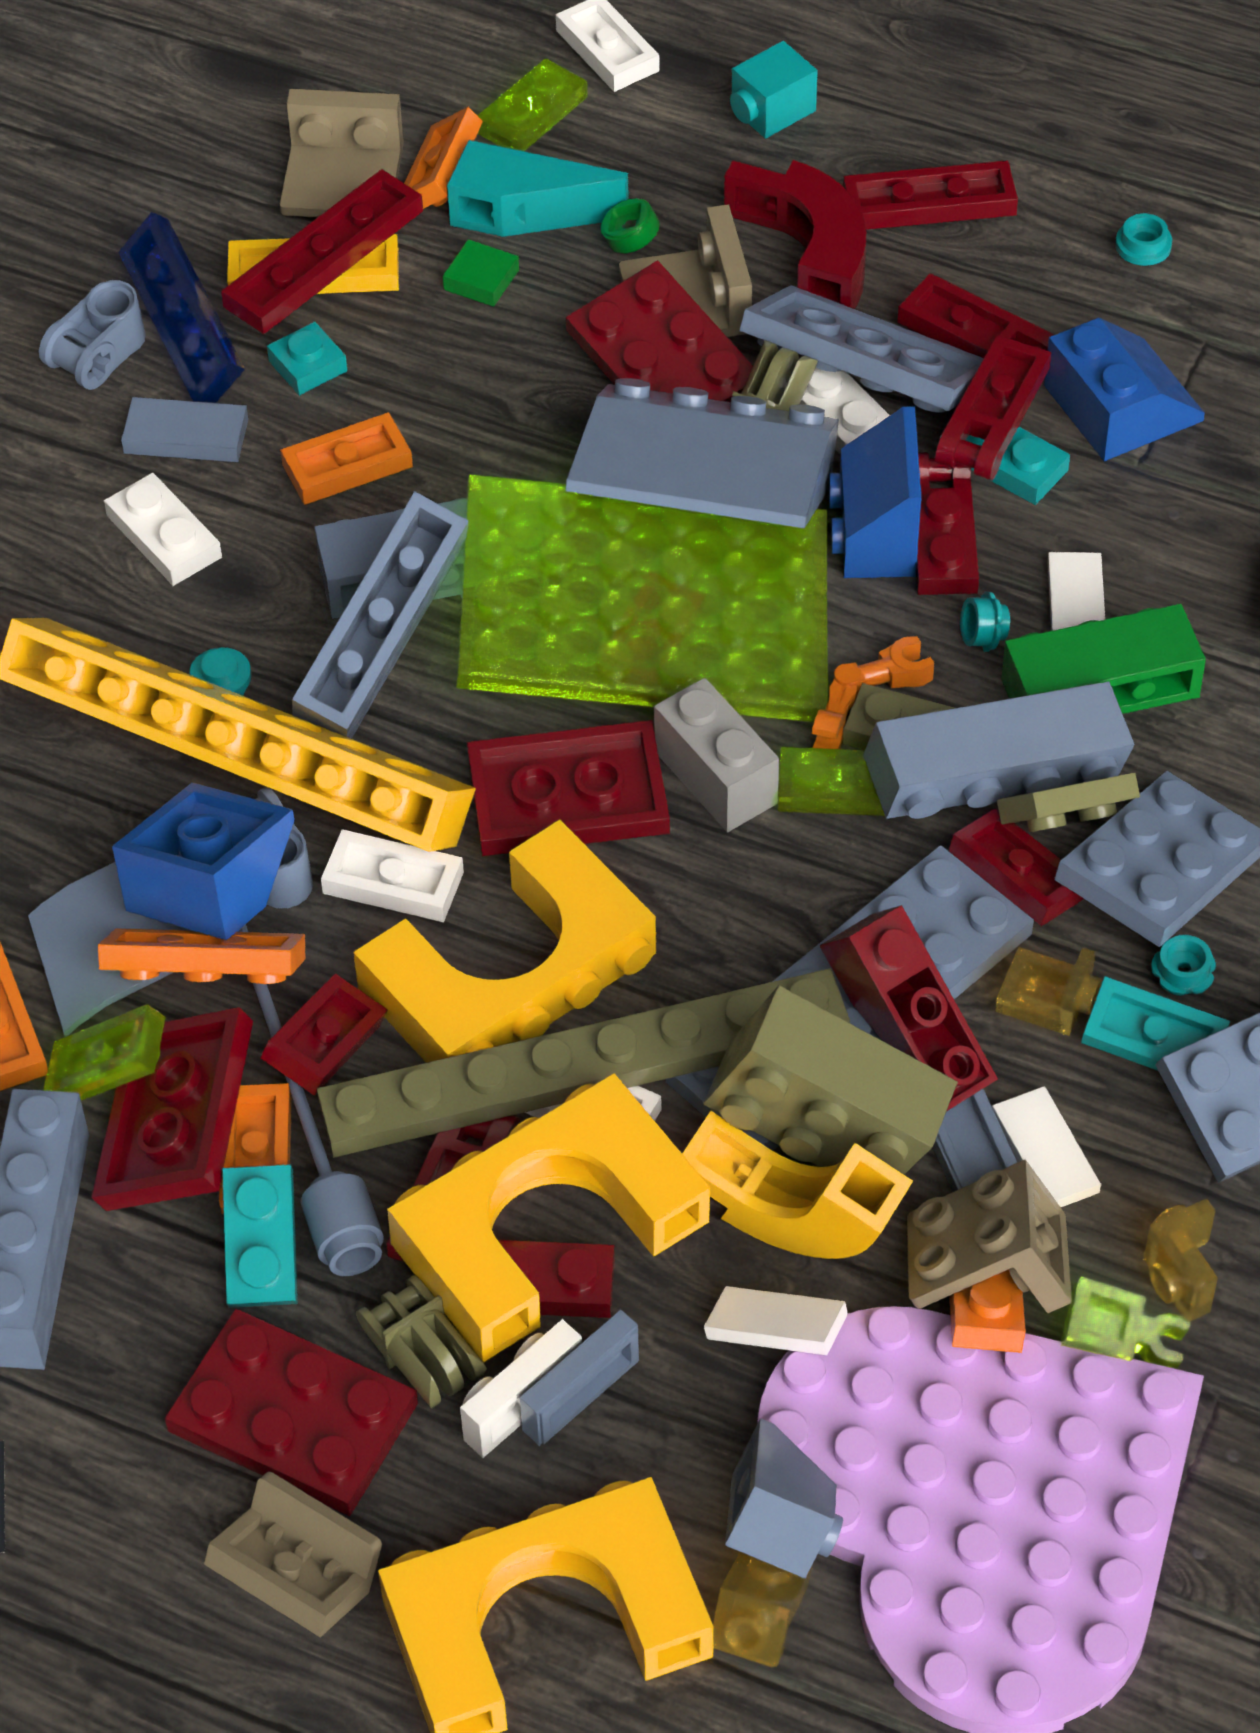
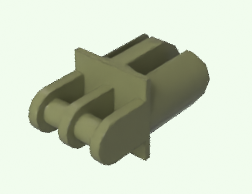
(779, 377)
(421, 1342)

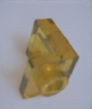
(1049, 990)
(1176, 1264)
(756, 1609)

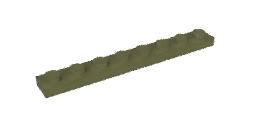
(549, 1067)

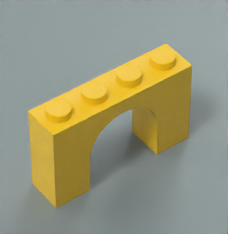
(450, 1013)
(590, 1141)
(610, 1541)

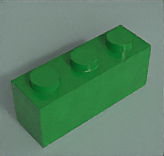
(1144, 656)

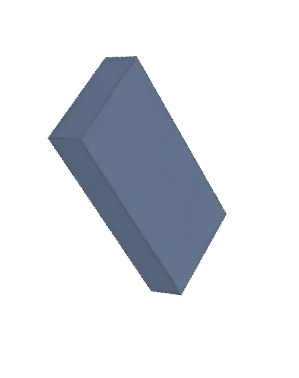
(185, 429)
(971, 1142)
(580, 1378)

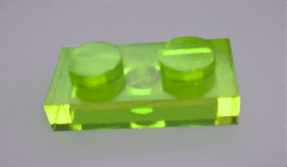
(532, 106)
(826, 782)
(107, 1054)

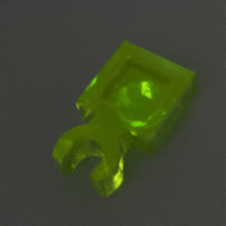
(1113, 1325)

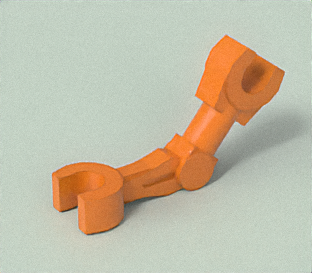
(892, 666)

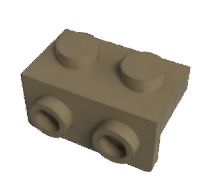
(297, 1555)

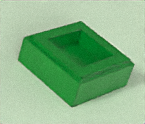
(481, 273)

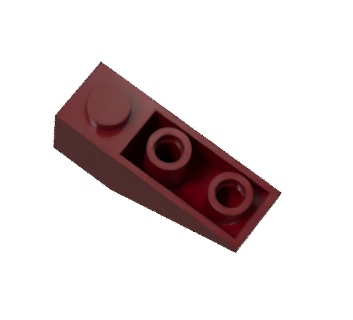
(906, 998)

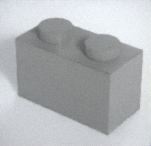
(716, 754)

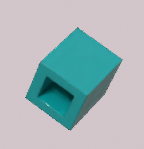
(774, 89)

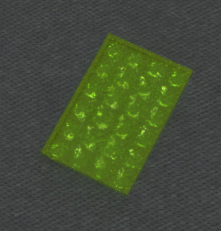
(639, 601)

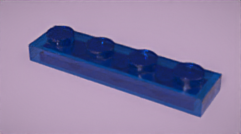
(181, 310)

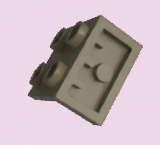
(337, 146)
(713, 274)
(985, 1230)

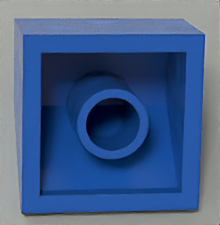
(1116, 388)
(878, 500)
(203, 860)

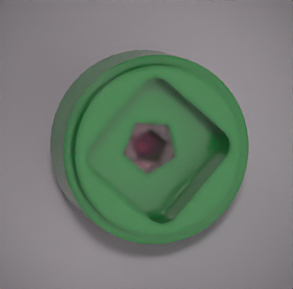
(630, 225)

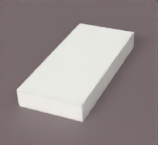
(1075, 588)
(1045, 1141)
(776, 1320)

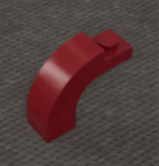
(812, 211)

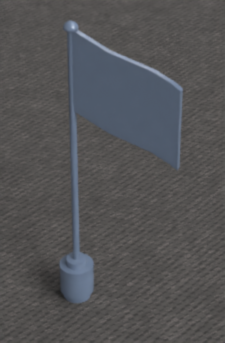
(68, 938)

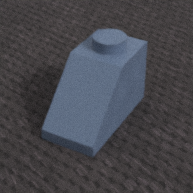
(781, 1504)

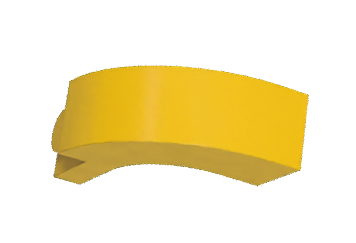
(792, 1204)

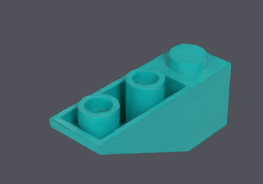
(527, 192)

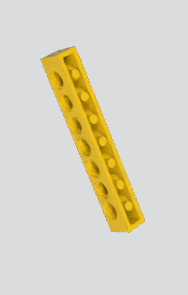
(236, 733)

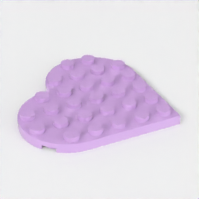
(994, 1508)

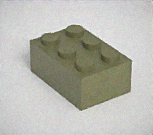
(827, 1085)

